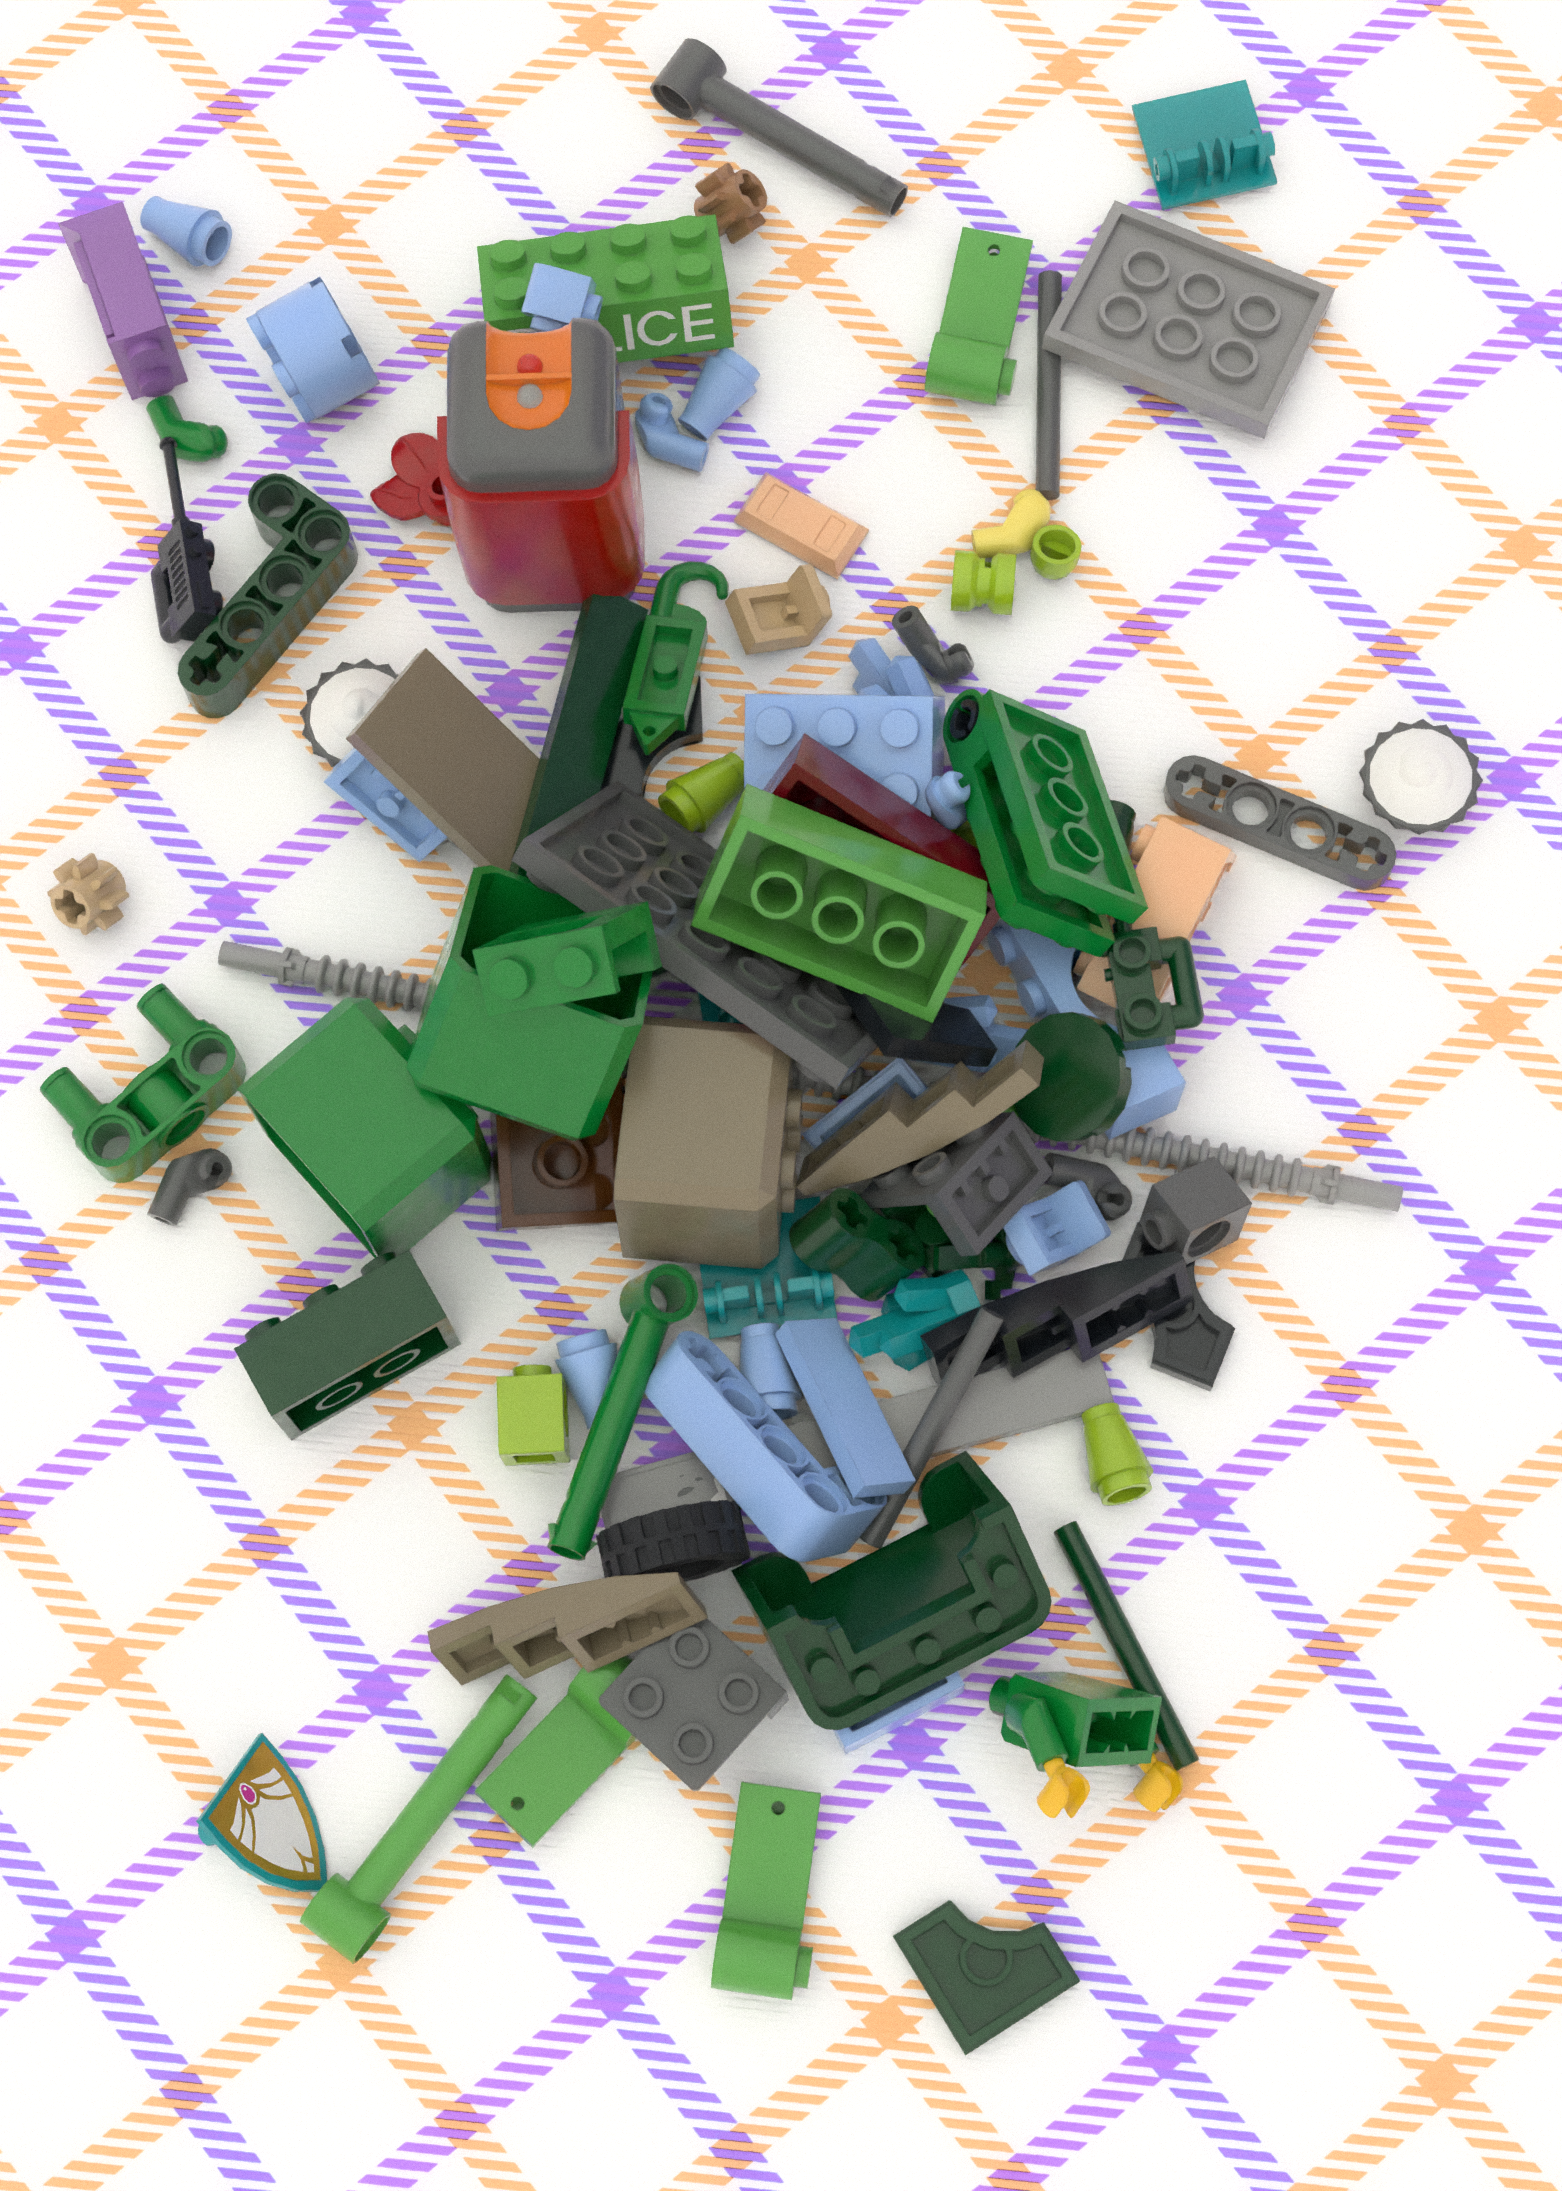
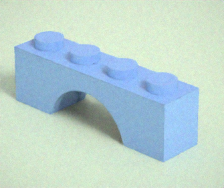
(1047, 988)

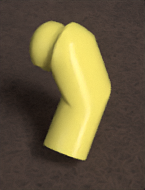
(1016, 535)

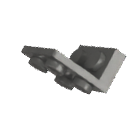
(969, 1183)
(693, 1700)

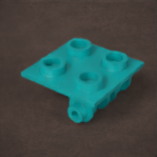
(1205, 144)
(774, 1294)

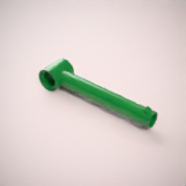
(620, 1403)

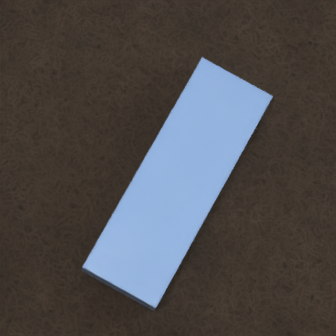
(845, 1408)

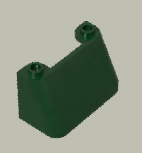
(906, 1608)

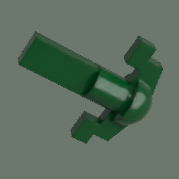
(994, 1255)

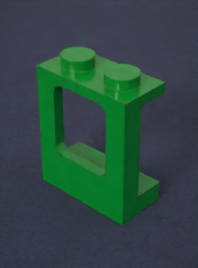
(566, 958)

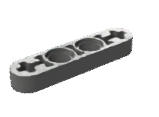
(1274, 832)

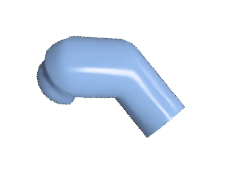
(662, 437)
(948, 799)

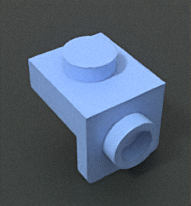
(1055, 1228)

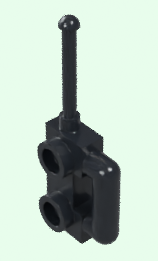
(182, 575)

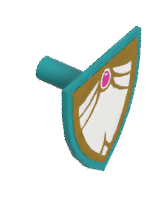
(266, 1822)

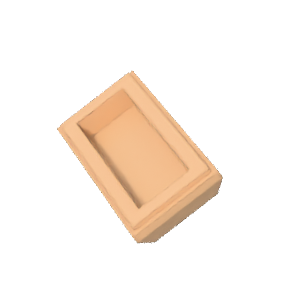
(801, 525)

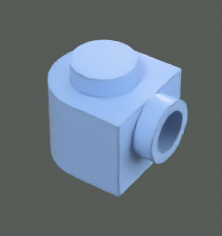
(558, 296)

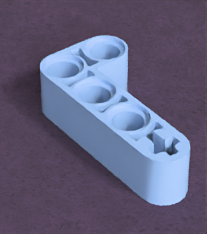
(755, 1455)

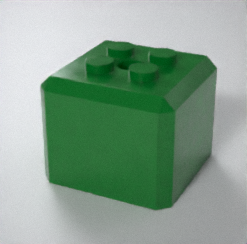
(531, 1065)
(363, 1131)

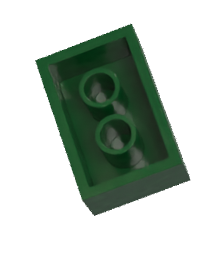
(346, 1343)

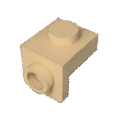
(780, 613)

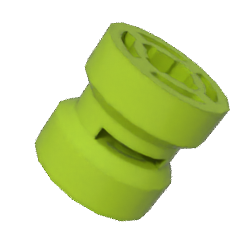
(983, 582)

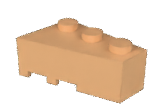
(1178, 881)

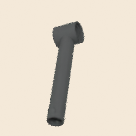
(696, 81)

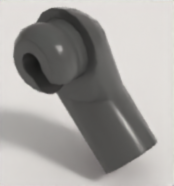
(926, 648)
(187, 1178)
(1105, 1187)

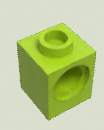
(533, 1416)

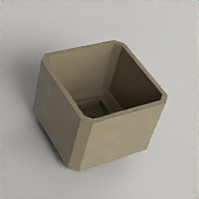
(706, 1145)

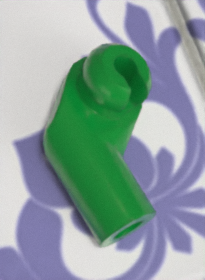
(194, 439)

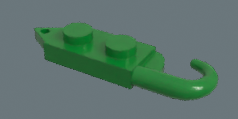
(669, 657)

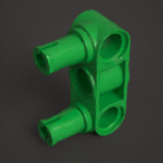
(161, 1102)

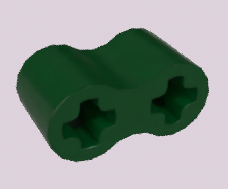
(857, 1244)

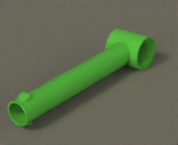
(350, 1911)

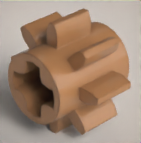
(734, 200)

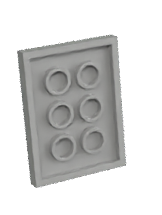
(1188, 319)

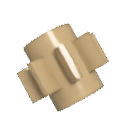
(88, 894)

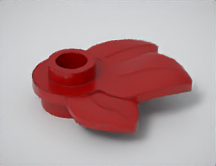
(417, 485)

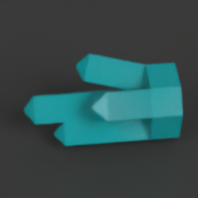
(910, 1312)

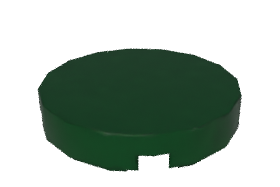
(1081, 1078)

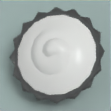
(340, 704)
(1420, 777)

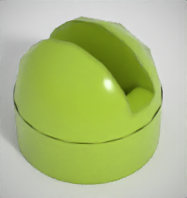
(1055, 551)

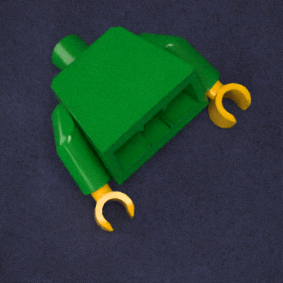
(1083, 1725)

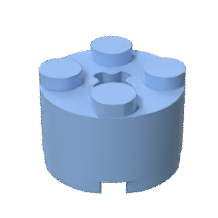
(313, 350)

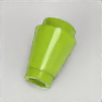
(703, 793)
(1114, 1456)

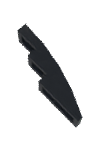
(1074, 1311)

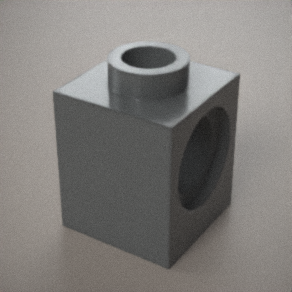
(1195, 1211)

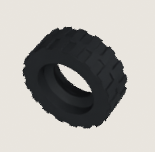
(679, 1539)

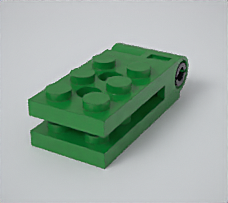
(1042, 821)

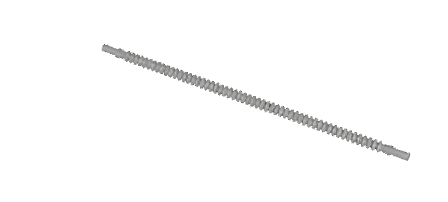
(1323, 1182)

